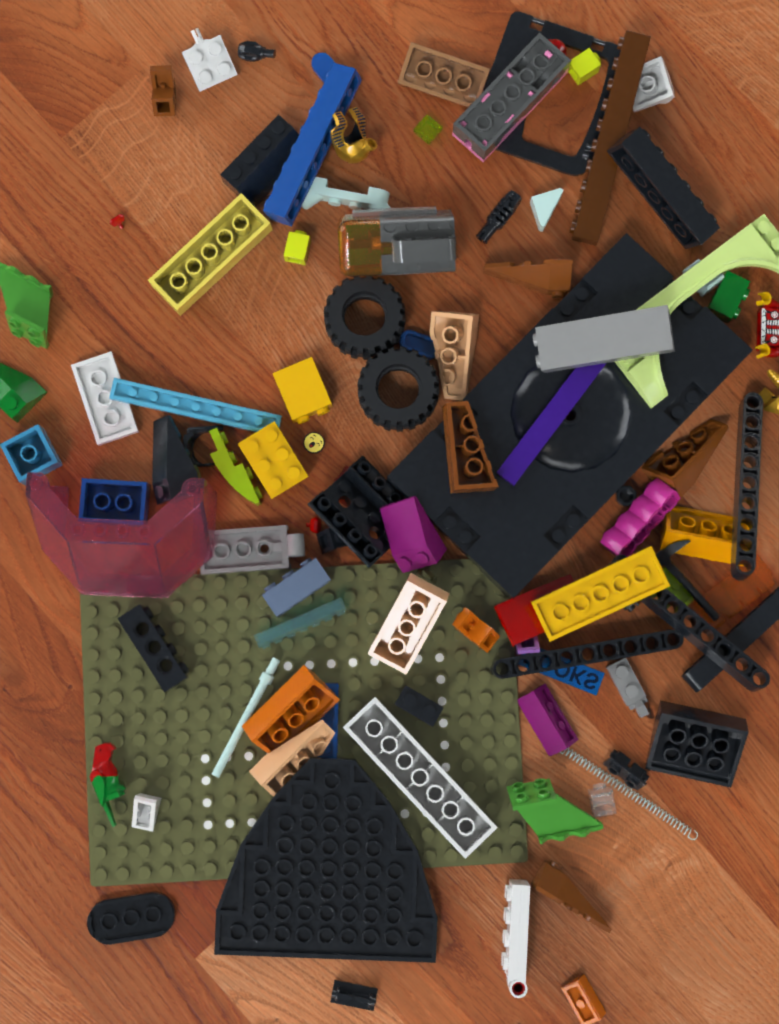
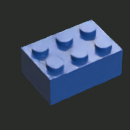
(114, 499)

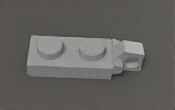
(628, 686)

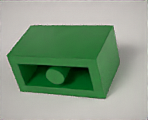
(728, 297)

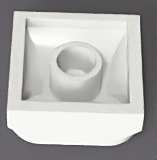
(654, 85)

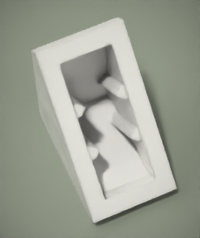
(145, 811)

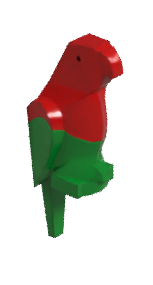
(105, 778)

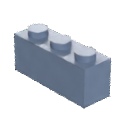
(296, 586)

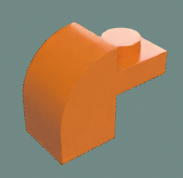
(475, 630)

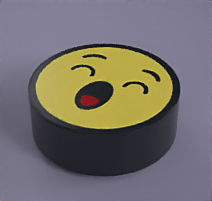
(314, 442)

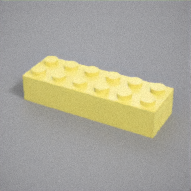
(210, 254)

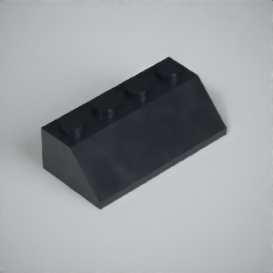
(261, 162)

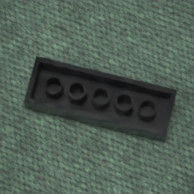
(663, 188)

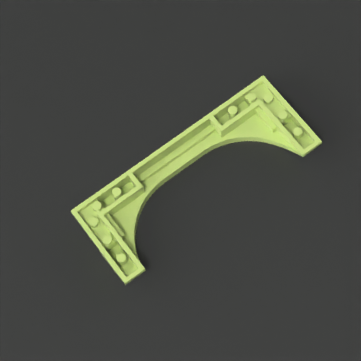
(752, 246)

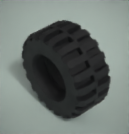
(364, 289)
(391, 361)

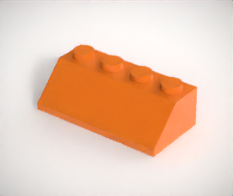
(290, 710)

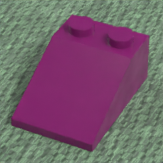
(411, 535)

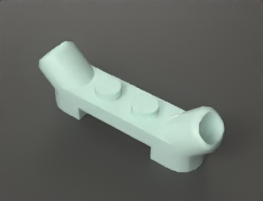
(320, 191)

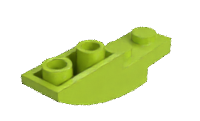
(238, 475)

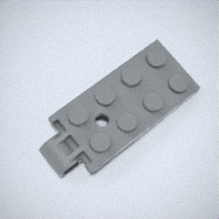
(240, 550)

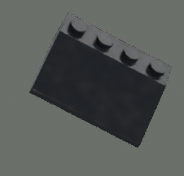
(696, 743)

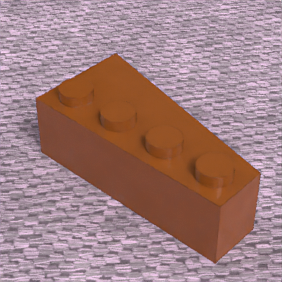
(466, 457)

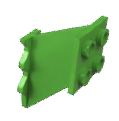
(26, 305)
(550, 813)

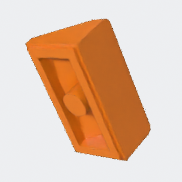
(583, 1000)

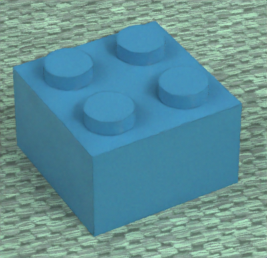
(31, 453)

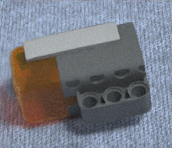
(396, 241)

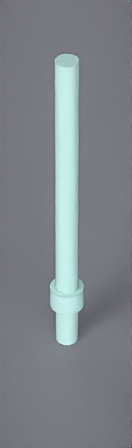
(265, 679)

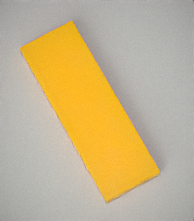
(600, 593)

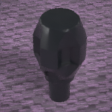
(254, 52)

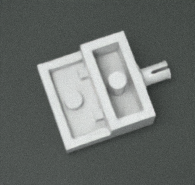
(208, 61)

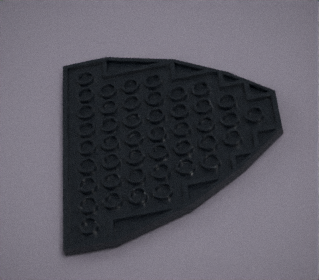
(328, 876)

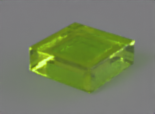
(427, 129)

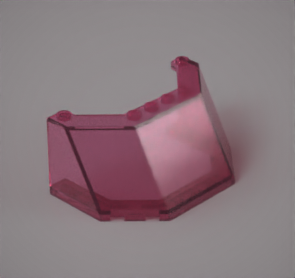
(126, 555)

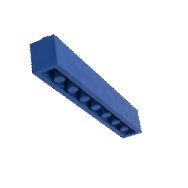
(311, 145)

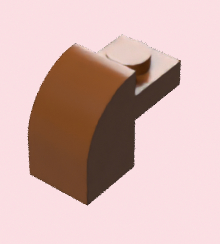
(163, 90)

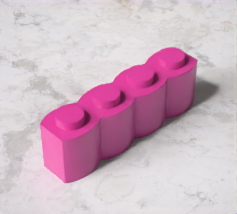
(642, 517)

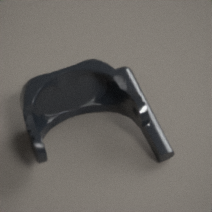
(190, 438)

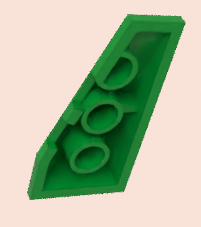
(18, 392)

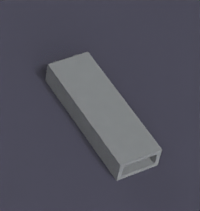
(604, 339)

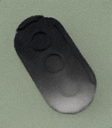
(131, 918)

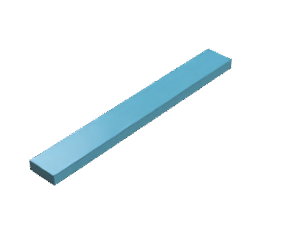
(191, 406)

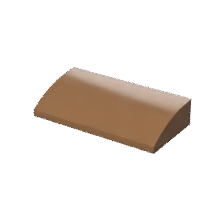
(443, 75)

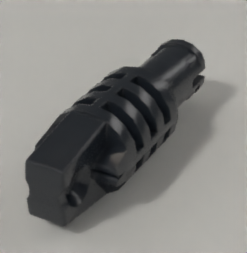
(499, 216)

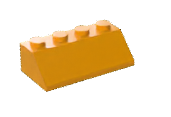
(708, 533)

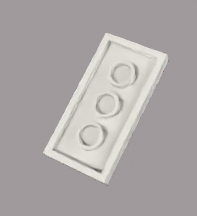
(107, 417)

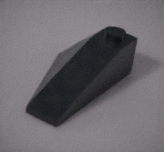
(170, 461)

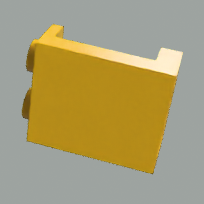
(303, 391)

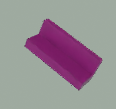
(547, 720)

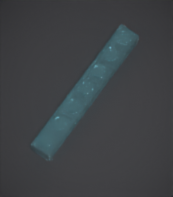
(300, 623)

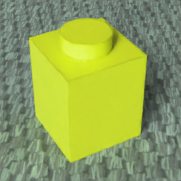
(584, 66)
(297, 247)

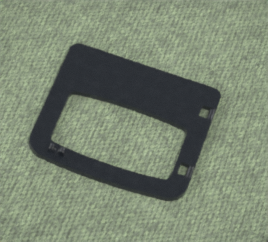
(515, 39)

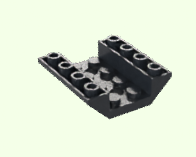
(365, 494)

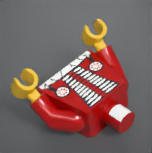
(767, 327)

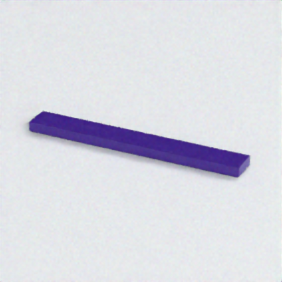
(548, 422)

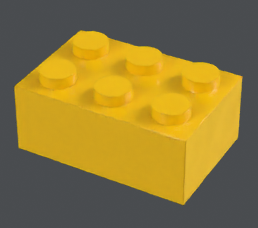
(273, 460)

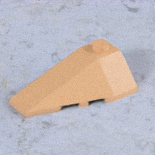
(454, 345)
(283, 762)

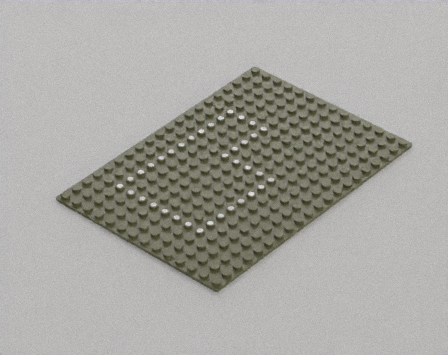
(176, 737)

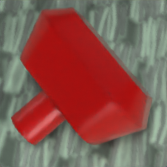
(117, 221)
(315, 525)

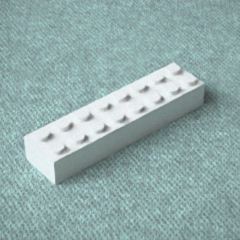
(420, 777)

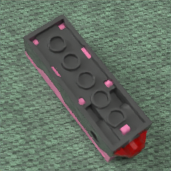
(512, 96)

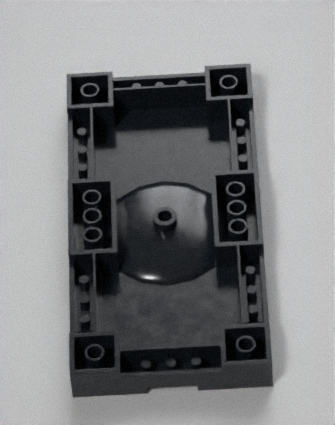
(586, 459)

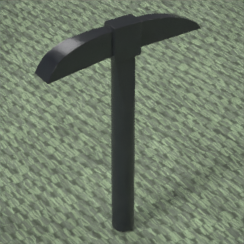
(664, 559)

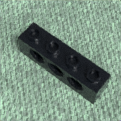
(130, 622)

